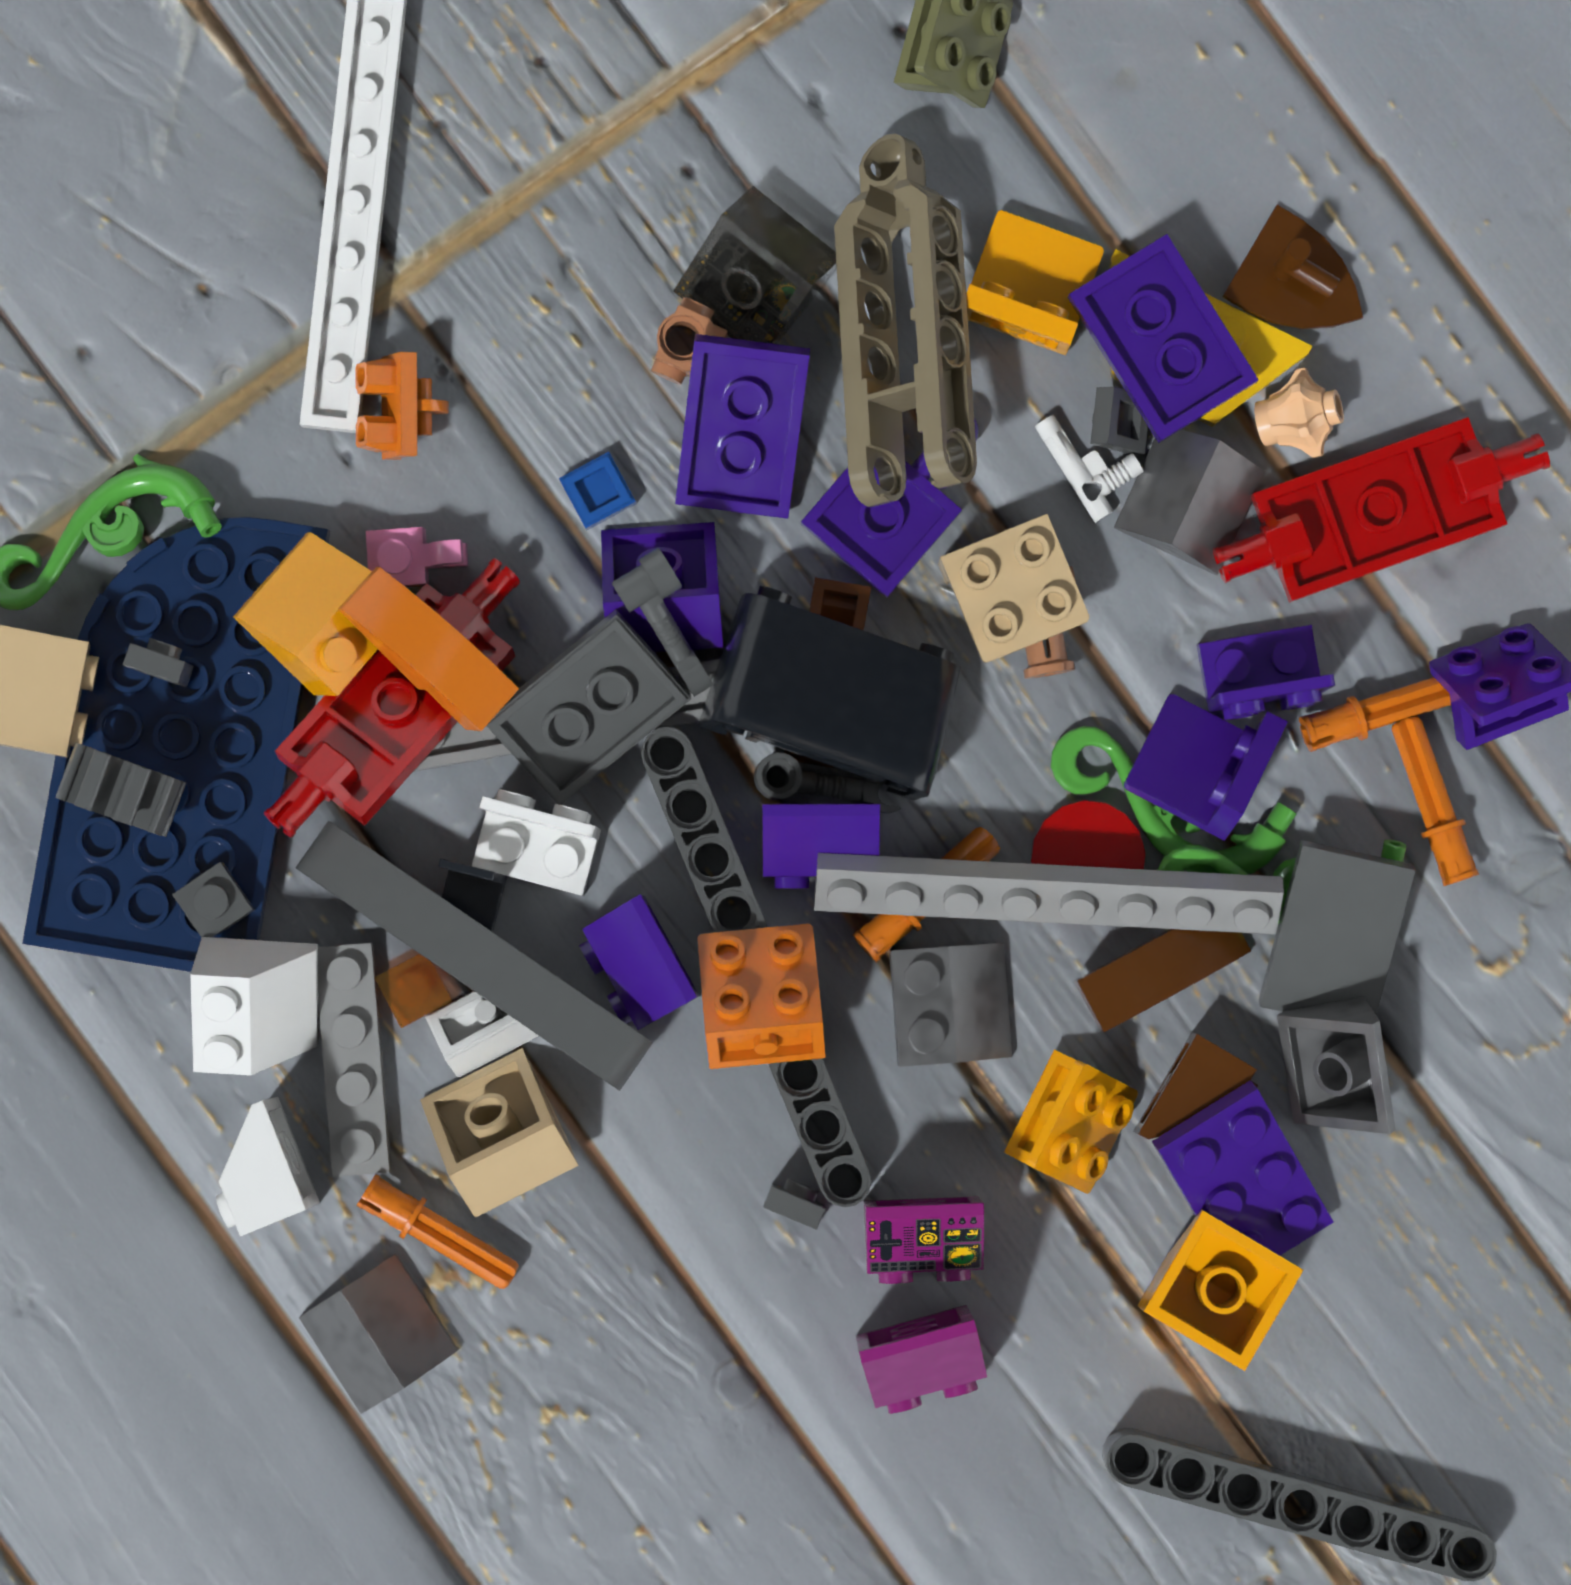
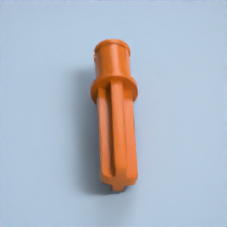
(1359, 717)
(1442, 827)
(886, 930)
(412, 1217)

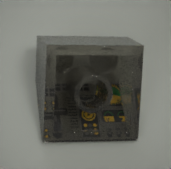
(757, 270)

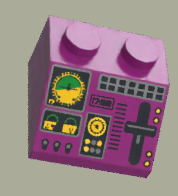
(924, 1237)

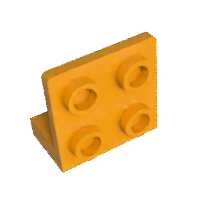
(1027, 281)

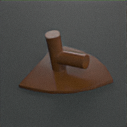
(1294, 277)

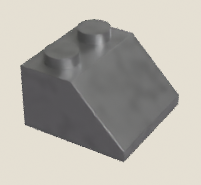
(950, 1004)

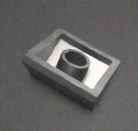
(1190, 497)
(1337, 1066)
(378, 1334)

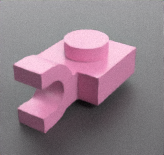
(409, 556)

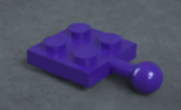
(888, 538)

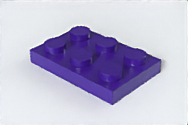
(1162, 338)
(742, 426)
(1244, 1171)

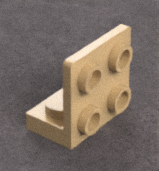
(1014, 588)

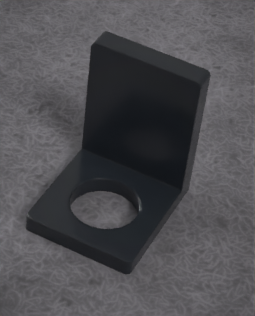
(474, 891)

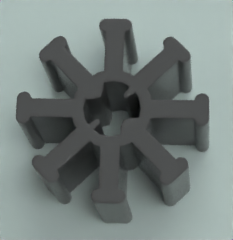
(120, 790)

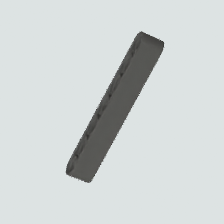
(474, 955)
(1322, 1520)

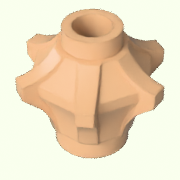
(1299, 415)

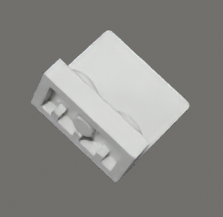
(536, 845)

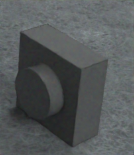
(1117, 422)
(159, 661)
(213, 901)
(795, 1202)

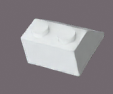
(252, 1004)
(264, 1172)

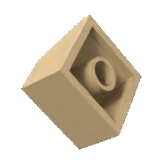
(498, 1133)

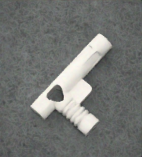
(1087, 469)

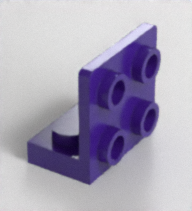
(1262, 669)
(1202, 764)

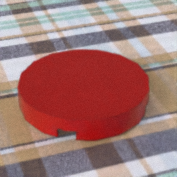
(1088, 837)

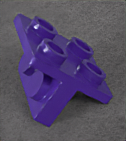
(1503, 684)

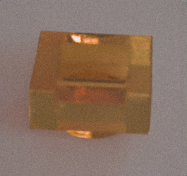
(413, 989)

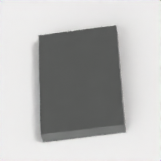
(588, 707)
(1336, 928)

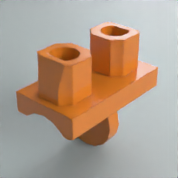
(404, 403)

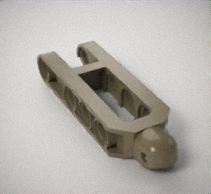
(943, 372)

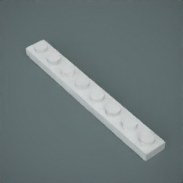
(353, 212)

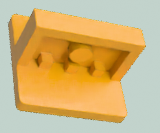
(1072, 1122)

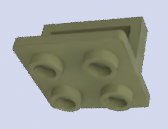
(954, 47)

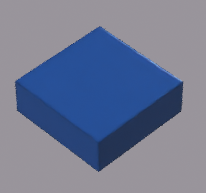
(597, 491)

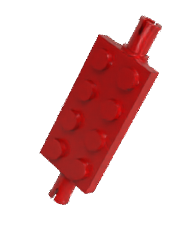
(1380, 509)
(381, 725)

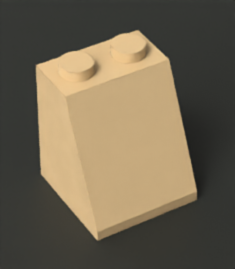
(43, 690)

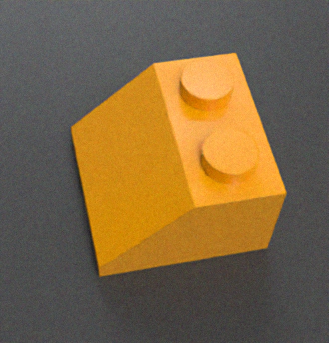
(300, 620)
(1220, 1289)

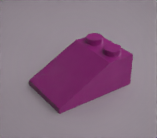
(922, 1358)

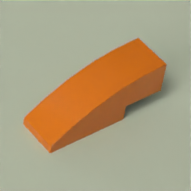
(428, 650)

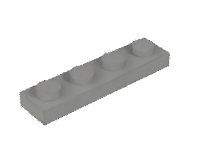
(353, 1060)

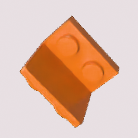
(761, 996)

